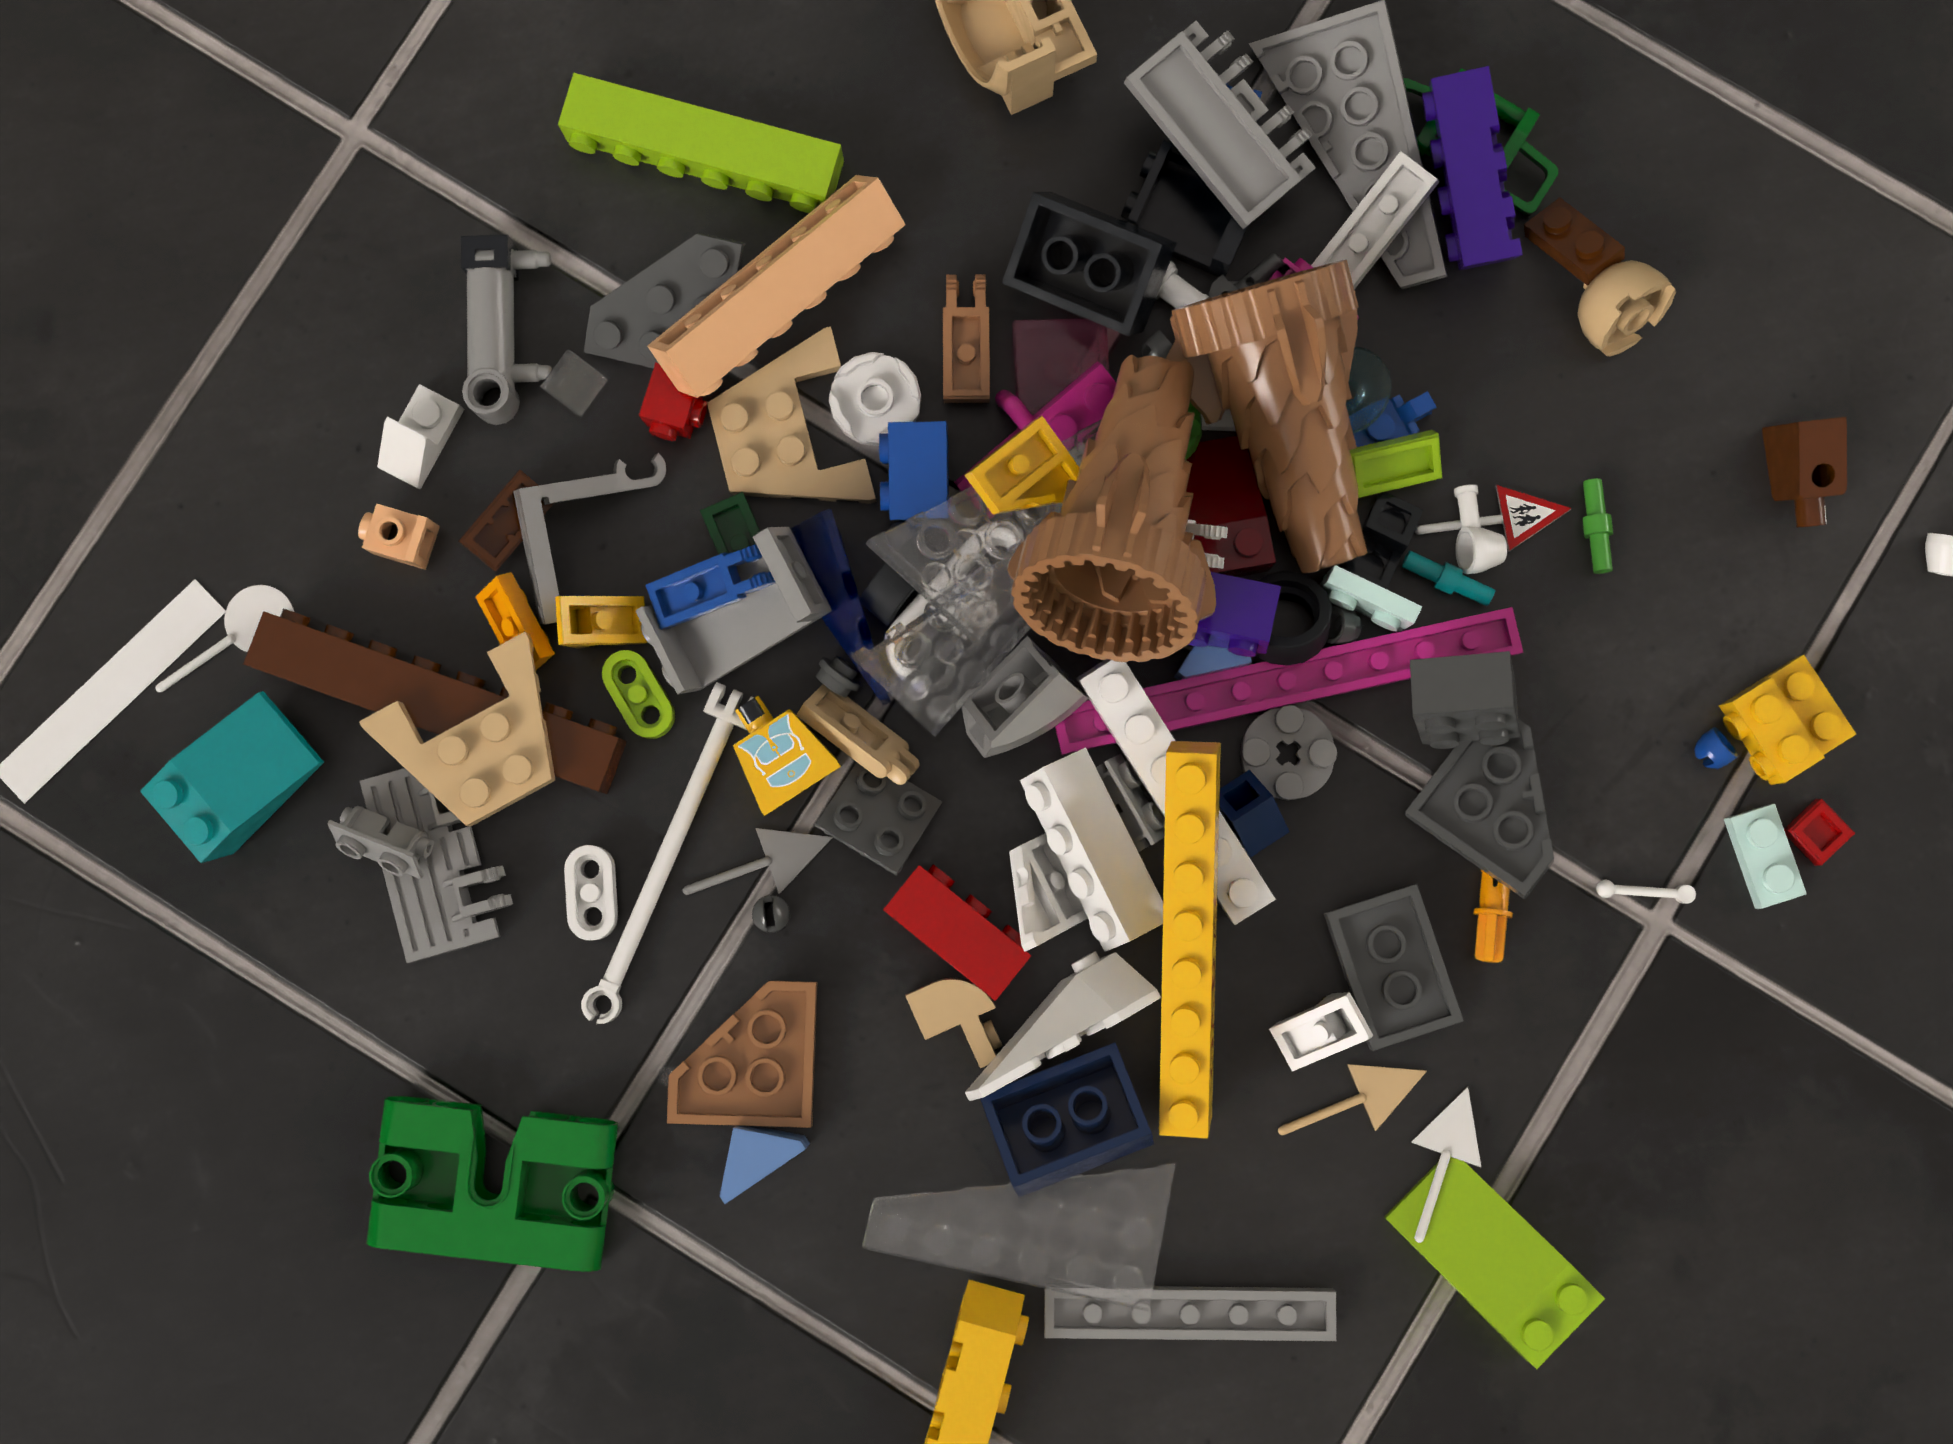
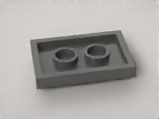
(1393, 966)

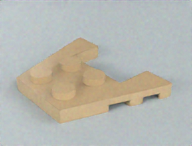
(767, 436)
(486, 758)

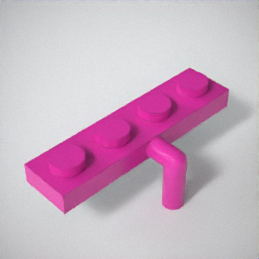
(1067, 413)

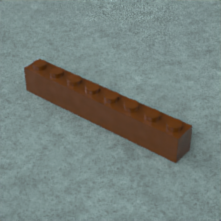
(434, 701)

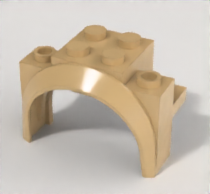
(1017, 45)

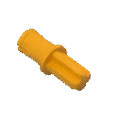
(1491, 920)

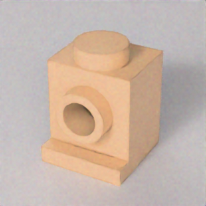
(412, 543)

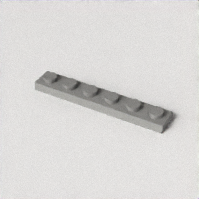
(1198, 1315)

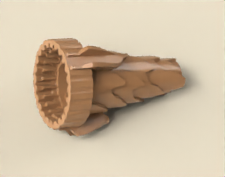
(1283, 369)
(1115, 563)

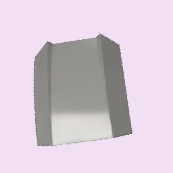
(1020, 701)

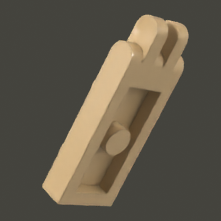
(859, 735)

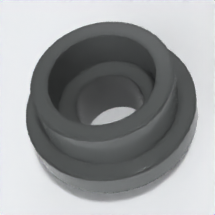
(838, 675)

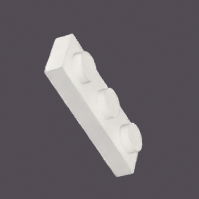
(1379, 217)

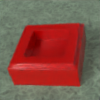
(1818, 832)

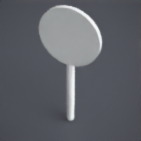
(240, 624)

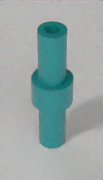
(1448, 578)

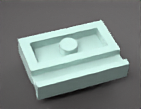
(1365, 597)

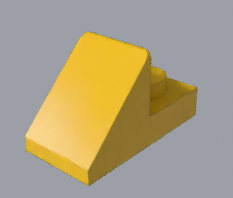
(598, 620)

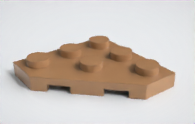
(753, 1065)

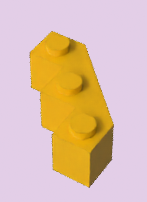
(977, 1365)

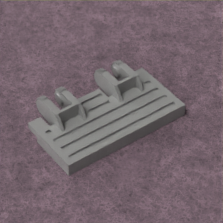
(1218, 125)
(434, 911)

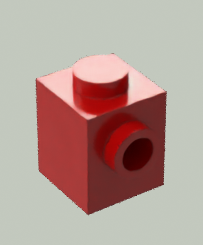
(668, 410)

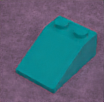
(232, 779)

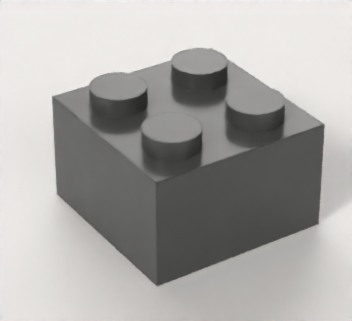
(1464, 699)

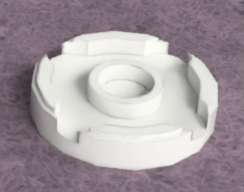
(869, 416)

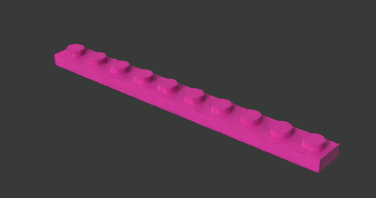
(1327, 674)

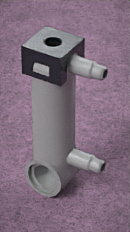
(491, 269)

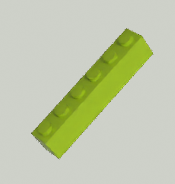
(700, 143)

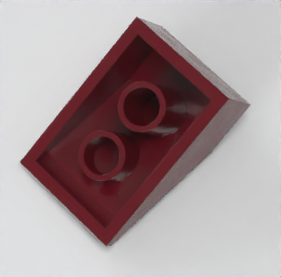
(1230, 497)

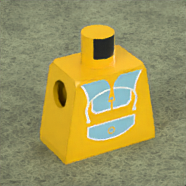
(780, 755)

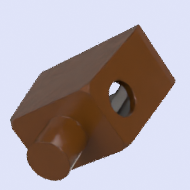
(1807, 465)

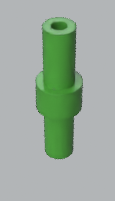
(1597, 526)

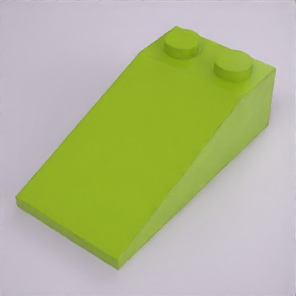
(1497, 1262)

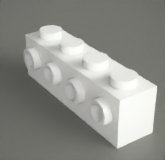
(1094, 849)

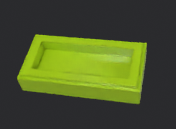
(1397, 463)

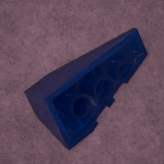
(826, 555)

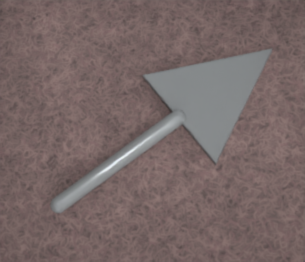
(784, 854)

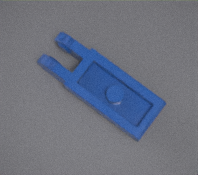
(705, 587)

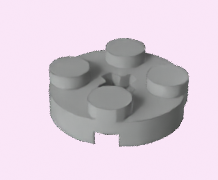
(1315, 752)

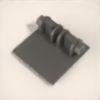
(878, 817)

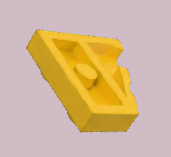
(1025, 471)

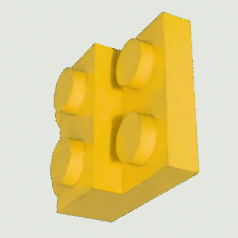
(1786, 721)

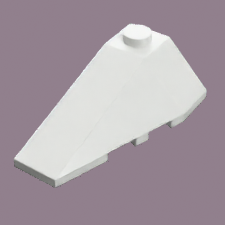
(1085, 1002)

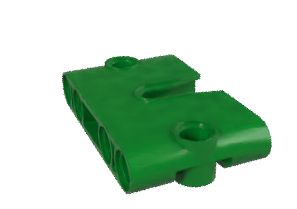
(452, 1213)

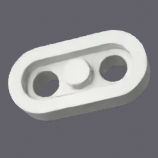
(587, 892)

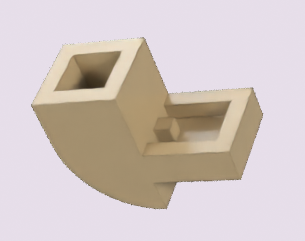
(953, 1003)

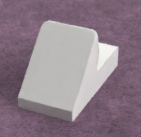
(417, 439)
(1321, 1030)

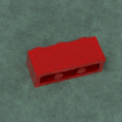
(958, 930)

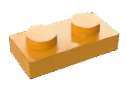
(511, 615)

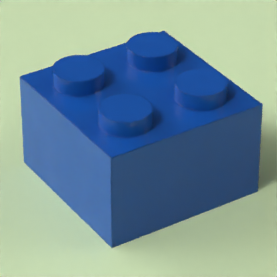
(916, 467)

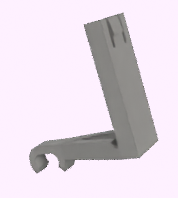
(534, 527)

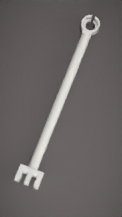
(667, 854)

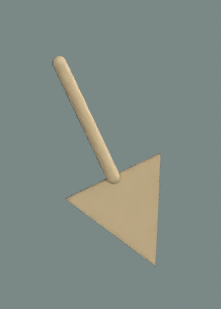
(1378, 1089)

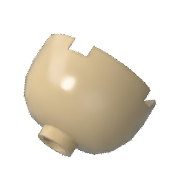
(1622, 303)

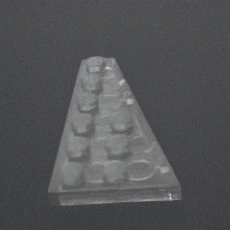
(963, 551)

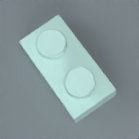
(1765, 856)

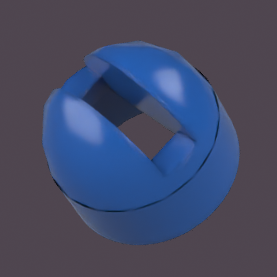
(1715, 749)

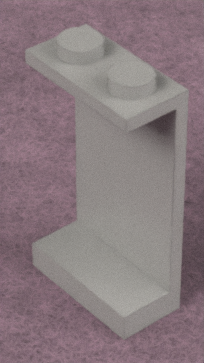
(735, 634)

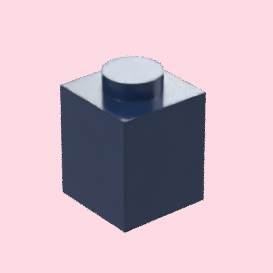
(1251, 813)

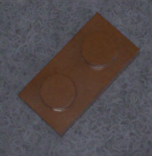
(1573, 240)

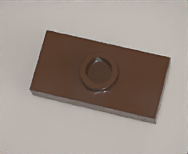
(498, 528)

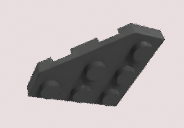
(659, 296)
(1491, 810)

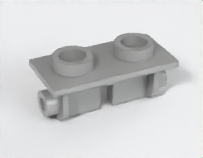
(1138, 815)
(362, 835)

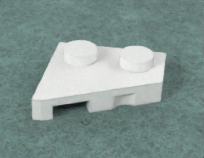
(1042, 893)

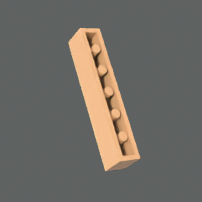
(777, 286)

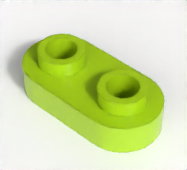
(638, 696)

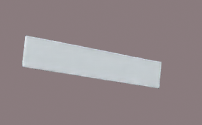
(110, 690)

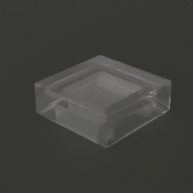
(574, 383)

